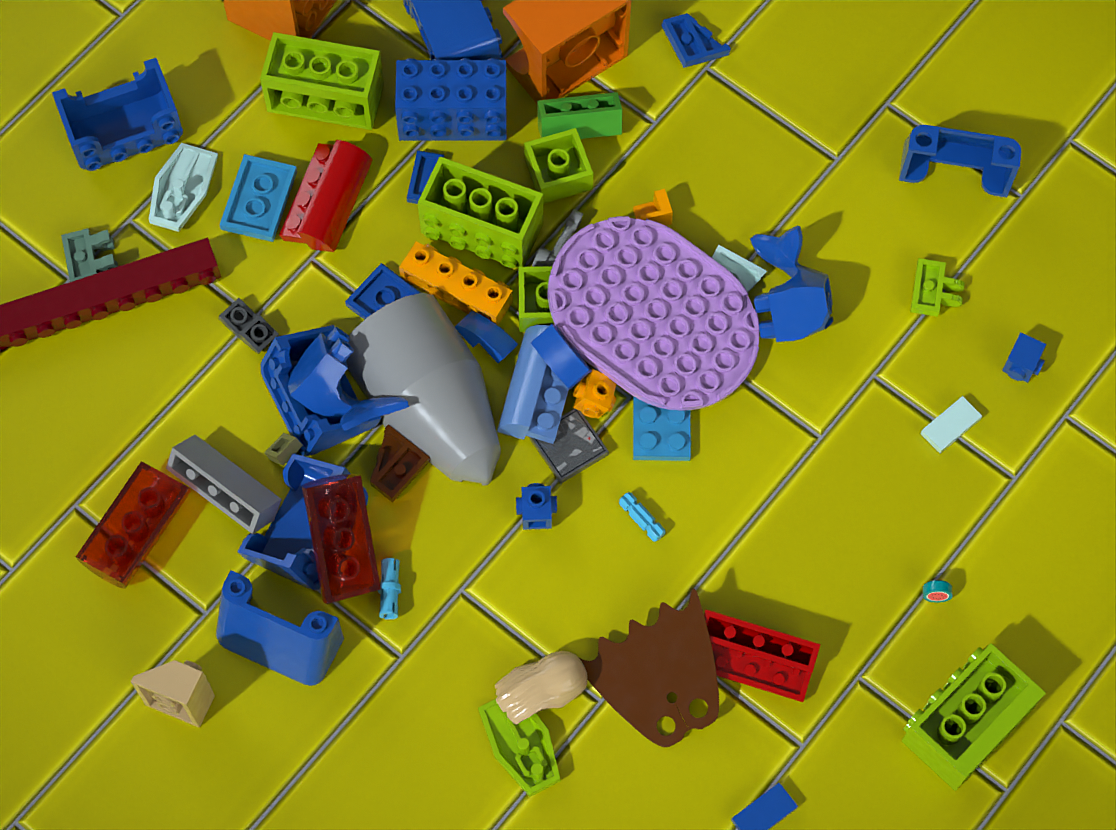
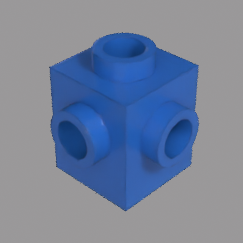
(536, 506)

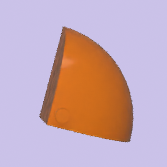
(279, 16)

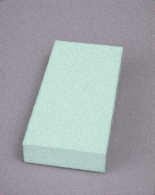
(951, 424)

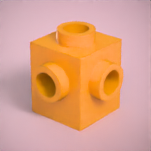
(595, 394)

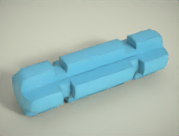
(642, 516)

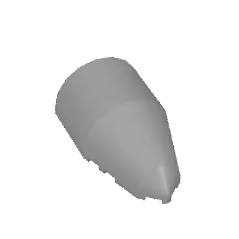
(418, 355)

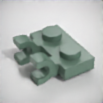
(80, 253)

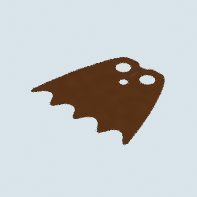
(654, 662)

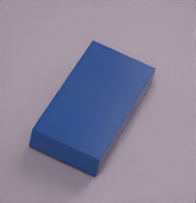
(421, 172)
(765, 810)

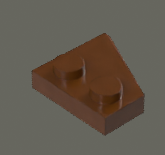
(396, 464)

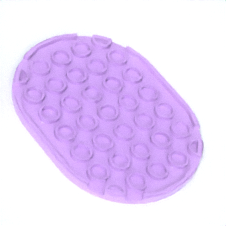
(653, 313)

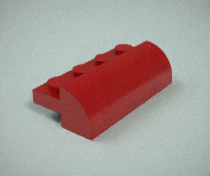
(326, 196)
(761, 656)

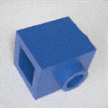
(1025, 358)

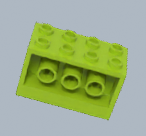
(322, 81)
(971, 715)

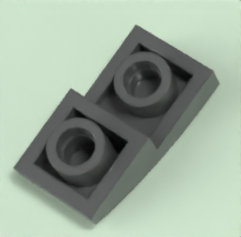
(248, 326)

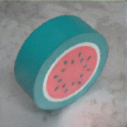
(937, 591)

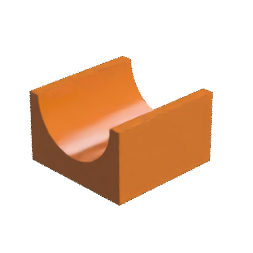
(566, 42)

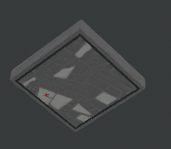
(574, 447)

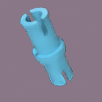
(389, 588)

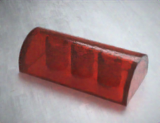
(132, 525)
(341, 537)

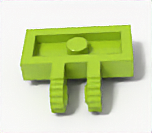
(928, 288)

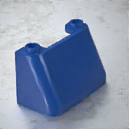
(309, 428)
(288, 542)
(272, 642)

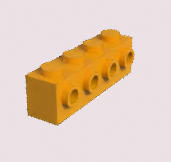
(455, 283)

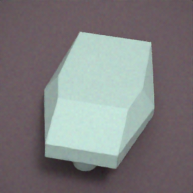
(181, 186)

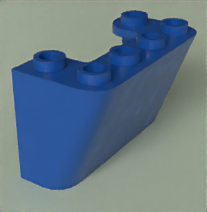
(995, 155)

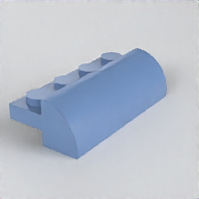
(534, 395)

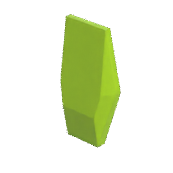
(521, 748)

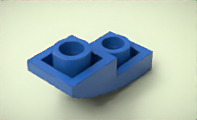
(490, 336)
(560, 356)

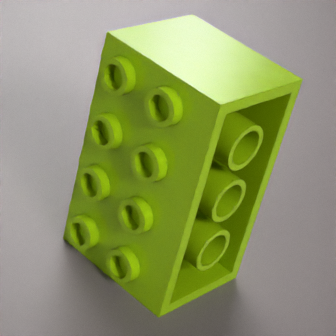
(480, 213)

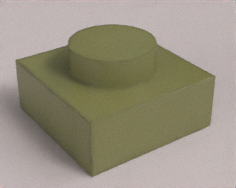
(283, 449)

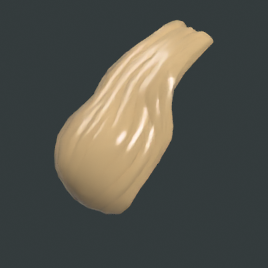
(541, 685)

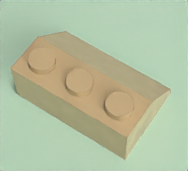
(176, 691)

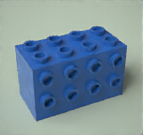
(451, 100)

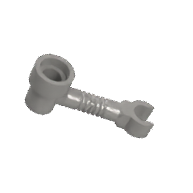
(546, 257)

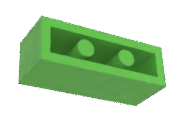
(590, 114)

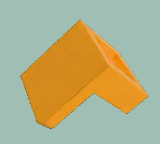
(658, 210)

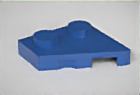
(691, 41)

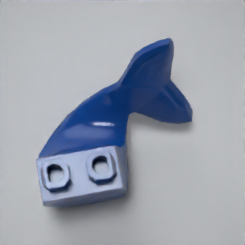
(800, 304)
(318, 385)

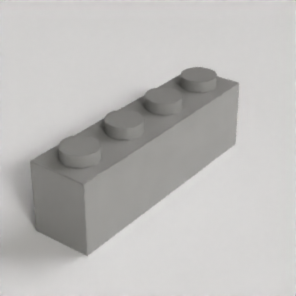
(223, 484)

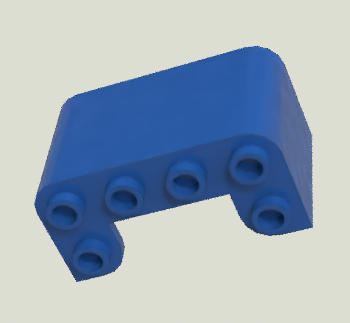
(456, 29)
(120, 119)

